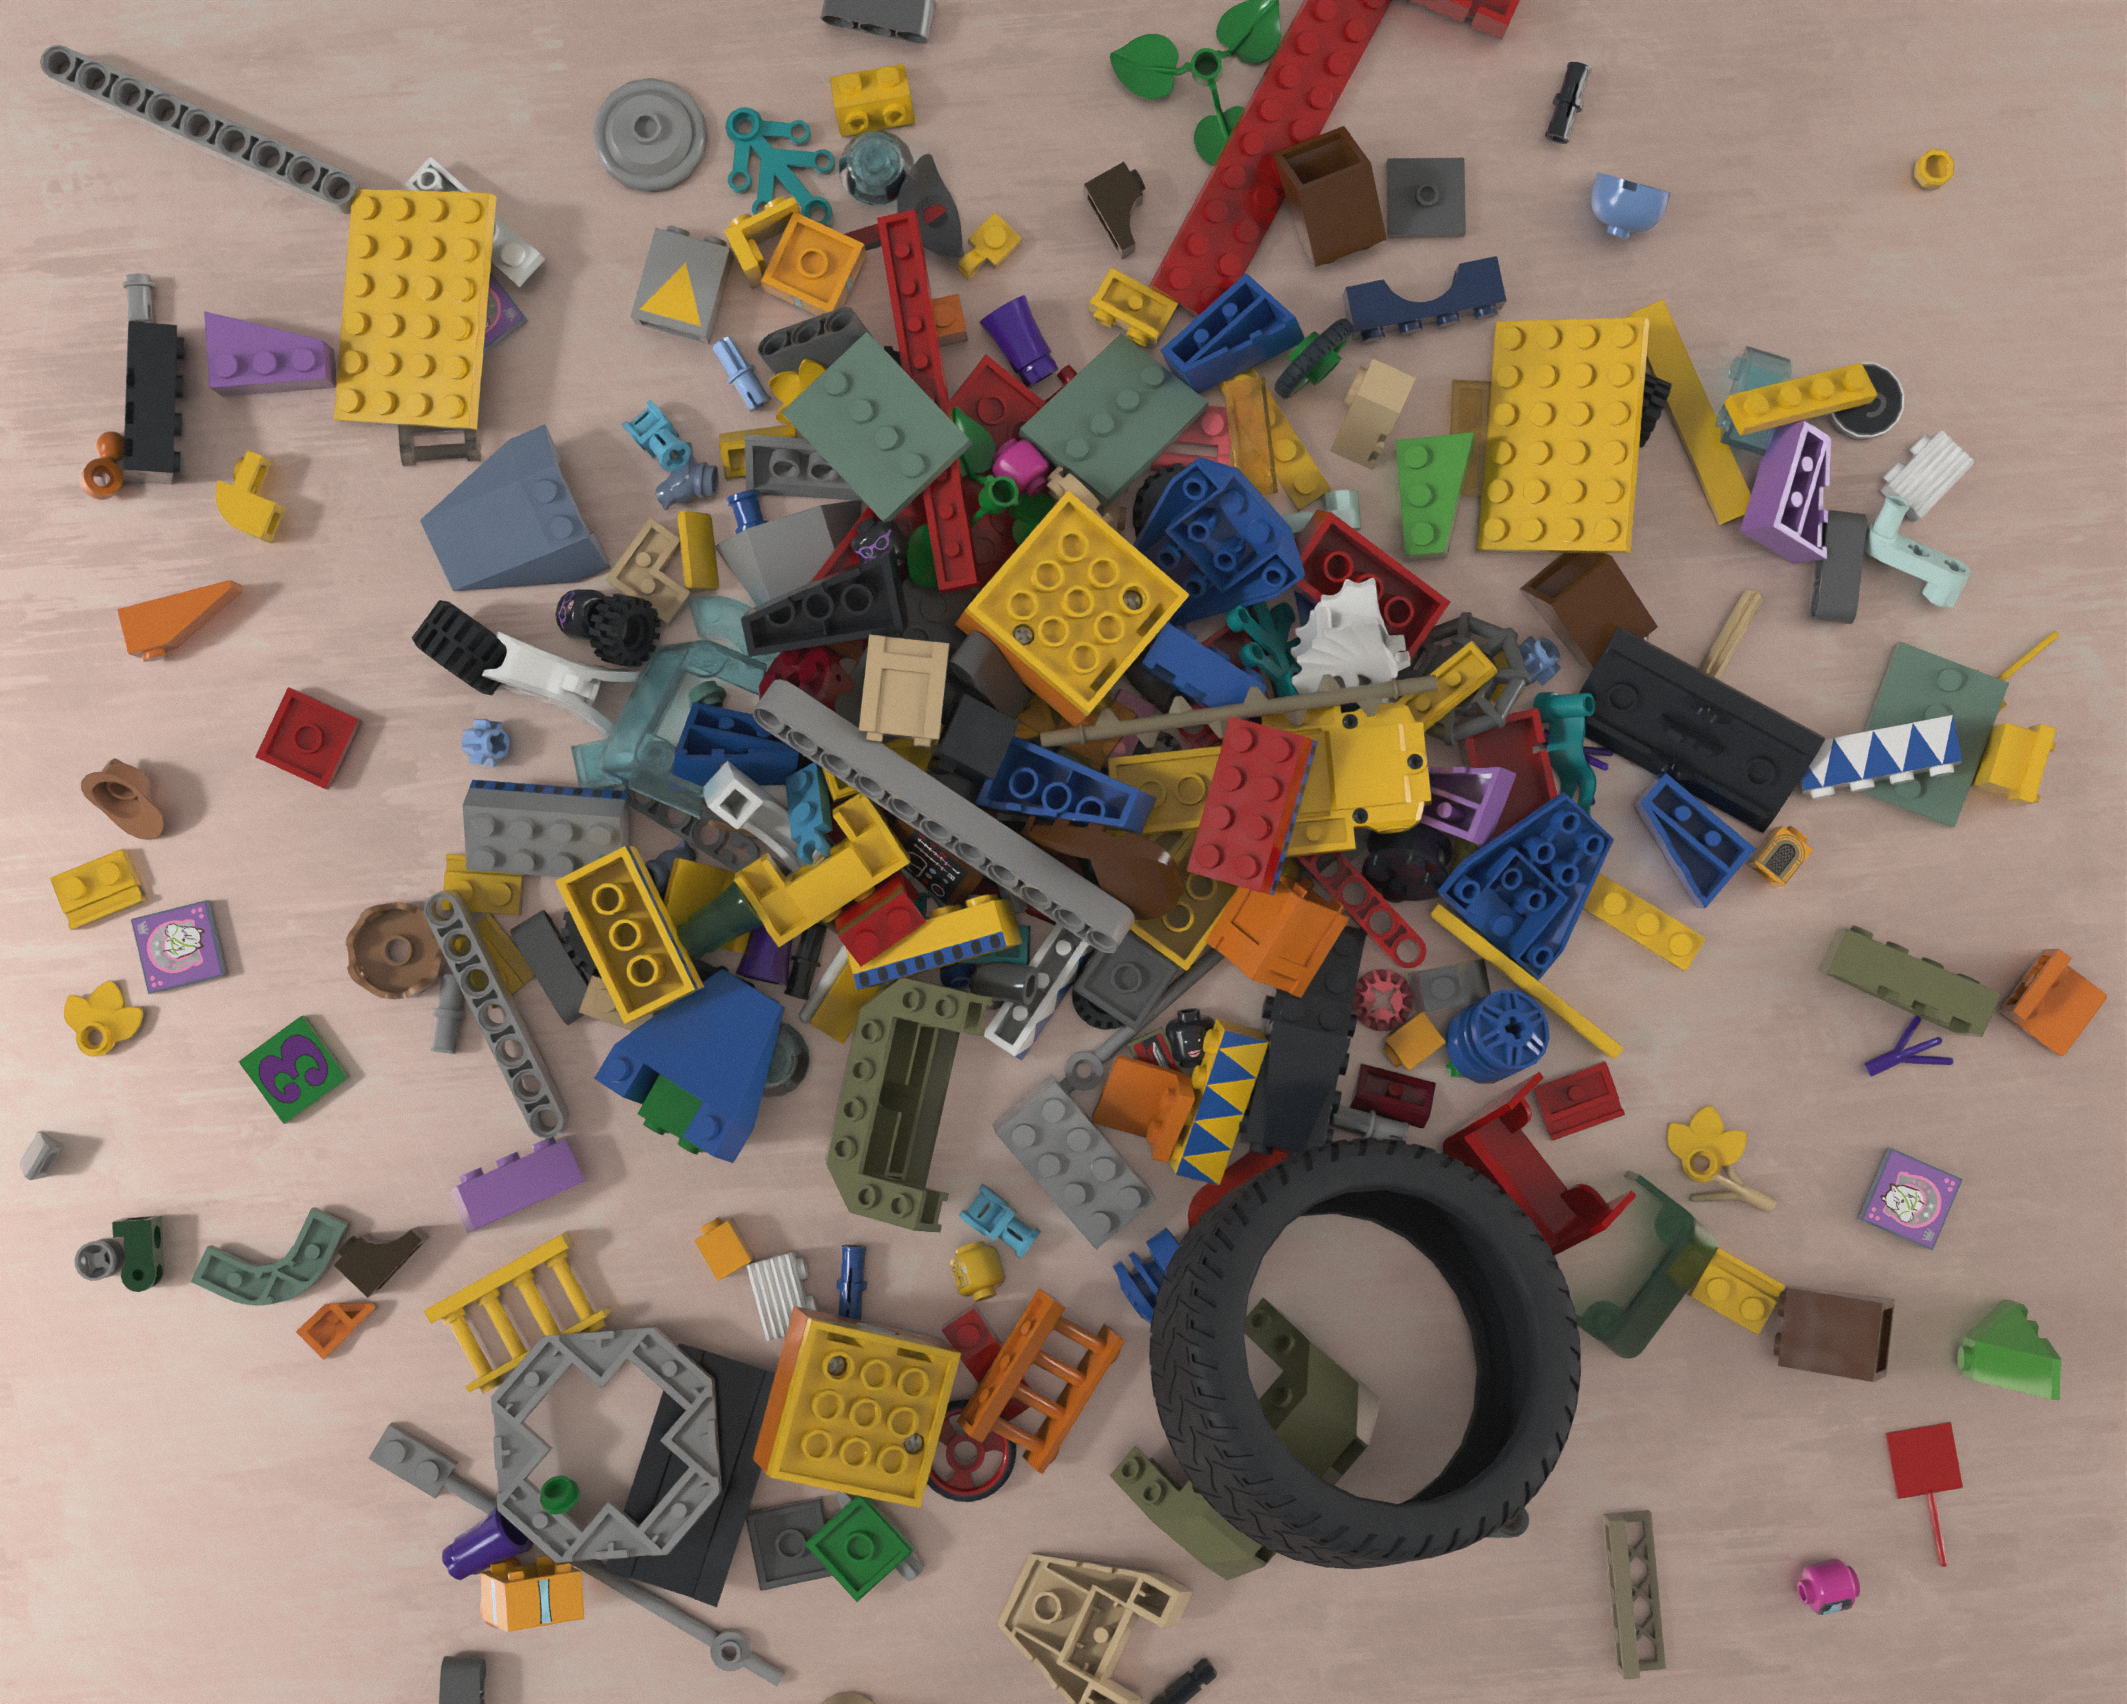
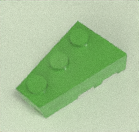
(1431, 487)

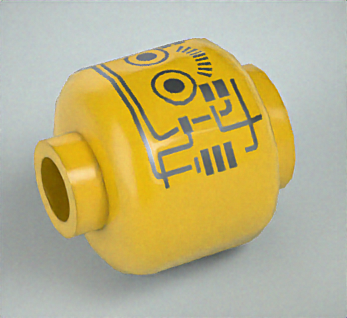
(977, 1271)

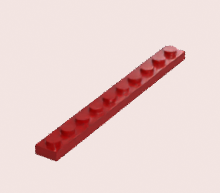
(923, 362)

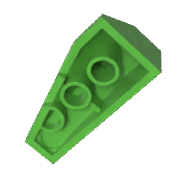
(2009, 1353)

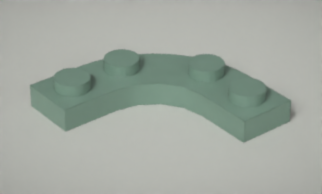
(277, 1281)

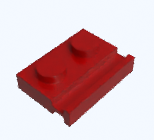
(1578, 1100)

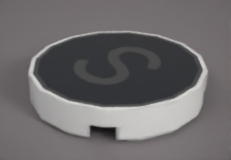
(1876, 417)

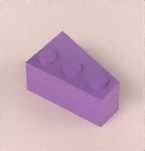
(263, 359)
(1788, 494)
(1467, 800)
(515, 1183)

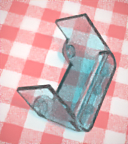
(633, 750)

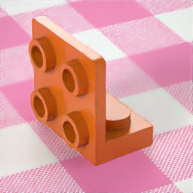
(2053, 1002)
(1146, 1103)

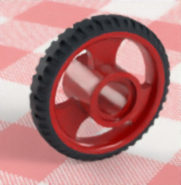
(960, 1485)

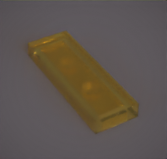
(1468, 414)
(1251, 432)

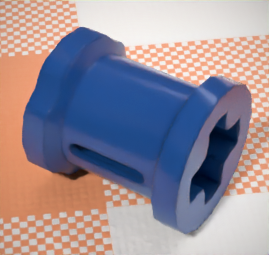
(746, 509)

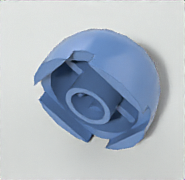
(1627, 205)

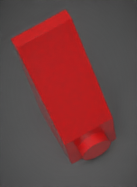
(978, 1347)

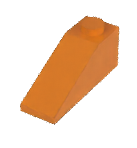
(171, 620)

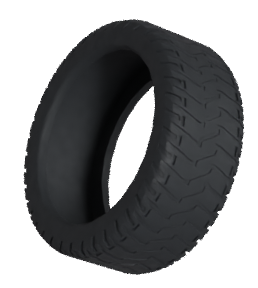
(1518, 1327)

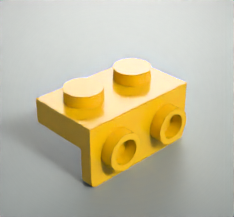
(872, 100)
(1132, 308)

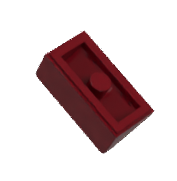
(1393, 1095)

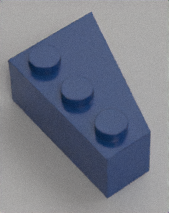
(723, 735)

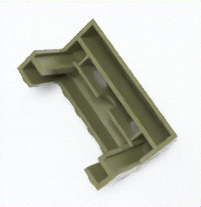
(896, 1099)
(1312, 1406)

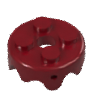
(816, 670)

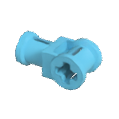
(658, 438)
(997, 1220)

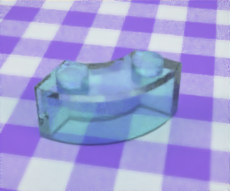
(1748, 373)
(721, 620)

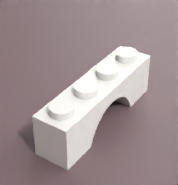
(753, 809)

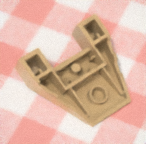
(1078, 1619)

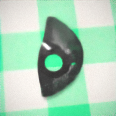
(923, 188)

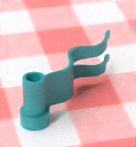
(1566, 740)

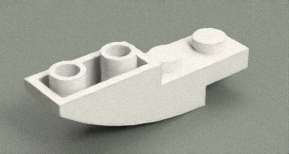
(509, 250)

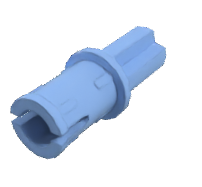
(741, 373)

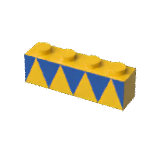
(1221, 1097)

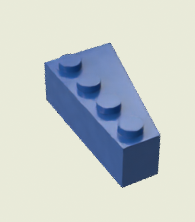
(1053, 787)

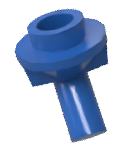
(957, 975)

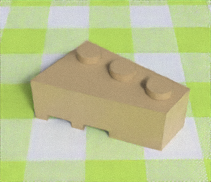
(1375, 405)

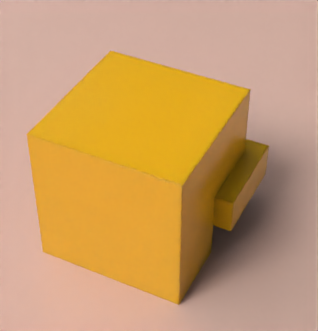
(2015, 761)

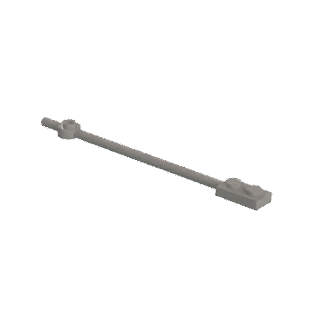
(1171, 994)
(432, 1471)

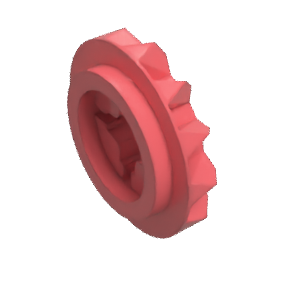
(1381, 1018)

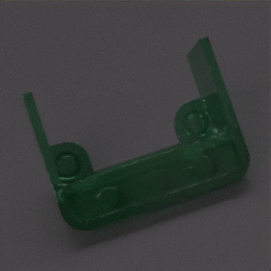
(1688, 1253)

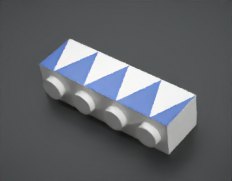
(1882, 755)
(1057, 965)

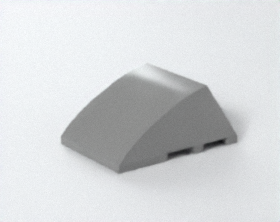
(787, 550)

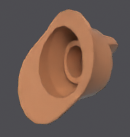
(125, 798)

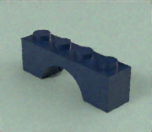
(1377, 310)

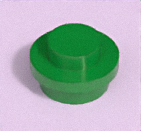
(559, 1495)

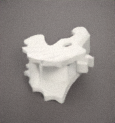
(1348, 641)
(556, 680)

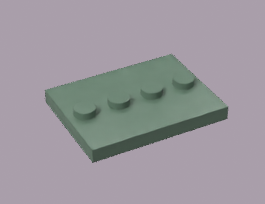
(1114, 419)
(877, 428)
(1930, 687)

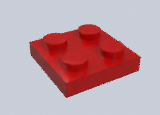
(308, 738)

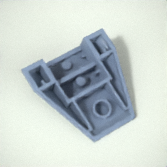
(514, 522)

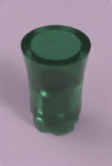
(718, 922)

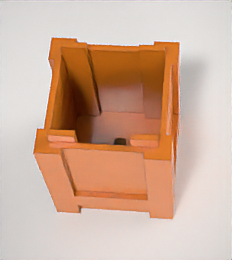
(1279, 935)

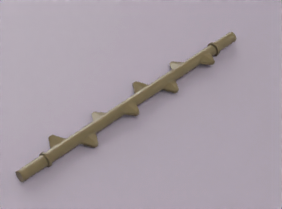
(1254, 705)

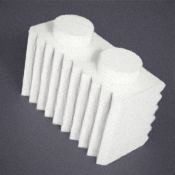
(1927, 473)
(777, 1288)

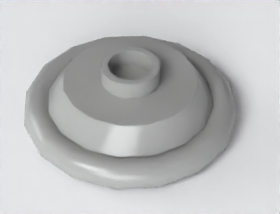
(649, 134)

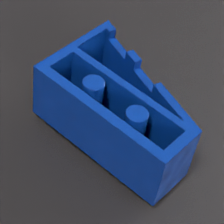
(1232, 336)
(1198, 671)
(1692, 839)

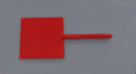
(1925, 1463)

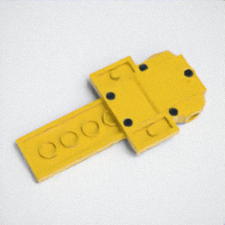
(1360, 777)

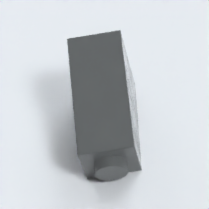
(1449, 985)

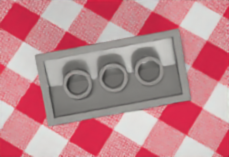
(791, 469)

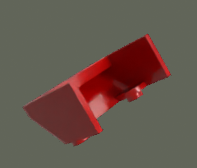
(1503, 1153)

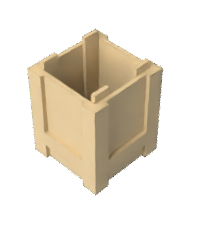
(903, 689)

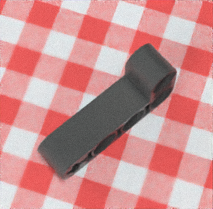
(691, 828)

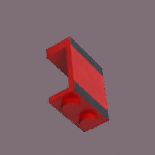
(879, 919)

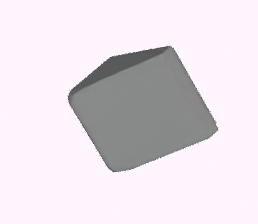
(40, 1156)

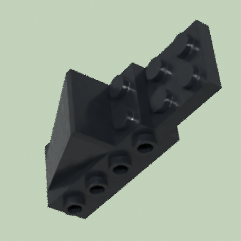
(1305, 1056)

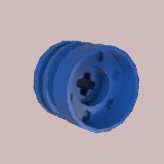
(1497, 1036)
(1143, 1284)

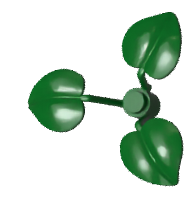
(1150, 61)
(994, 499)

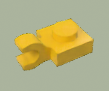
(991, 244)

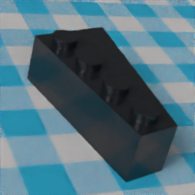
(151, 403)
(832, 609)

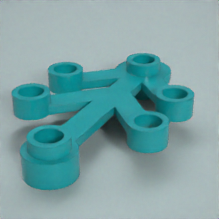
(775, 161)
(1272, 639)

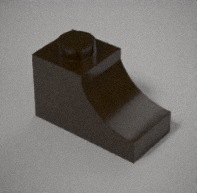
(1113, 200)
(373, 1262)

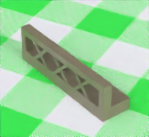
(1623, 1598)

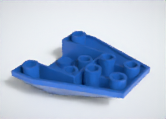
(1219, 541)
(1531, 883)

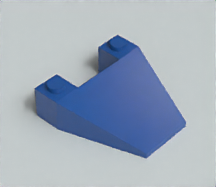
(712, 1047)

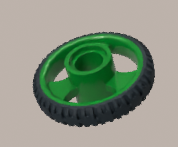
(1314, 358)

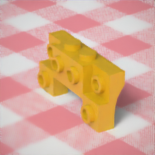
(820, 890)

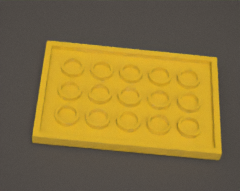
(415, 308)
(1563, 435)

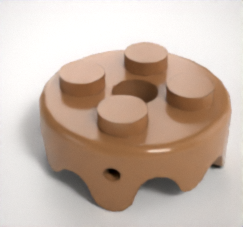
(369, 956)

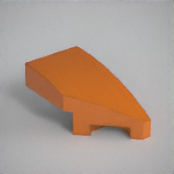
(333, 1325)

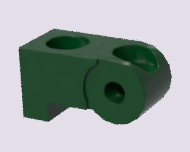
(142, 1251)

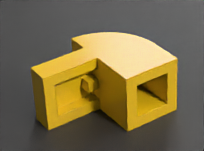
(242, 505)

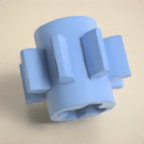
(1540, 659)
(485, 742)

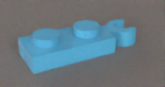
(809, 811)

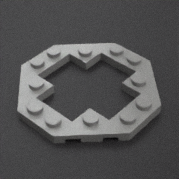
(691, 1438)

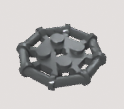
(1514, 677)

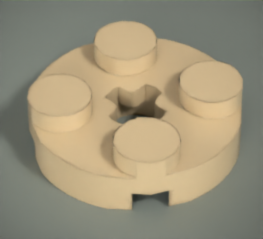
(1060, 485)

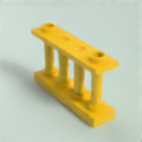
(486, 1294)

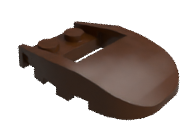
(1125, 866)

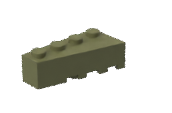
(1909, 983)

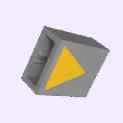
(682, 284)

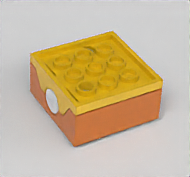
(1073, 608)
(856, 1407)

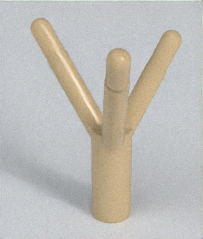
(1741, 1192)

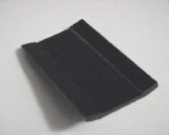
(1696, 730)
(705, 1553)

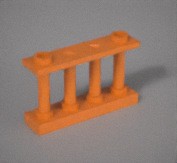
(1010, 1366)

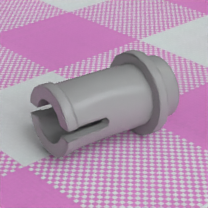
(139, 297)

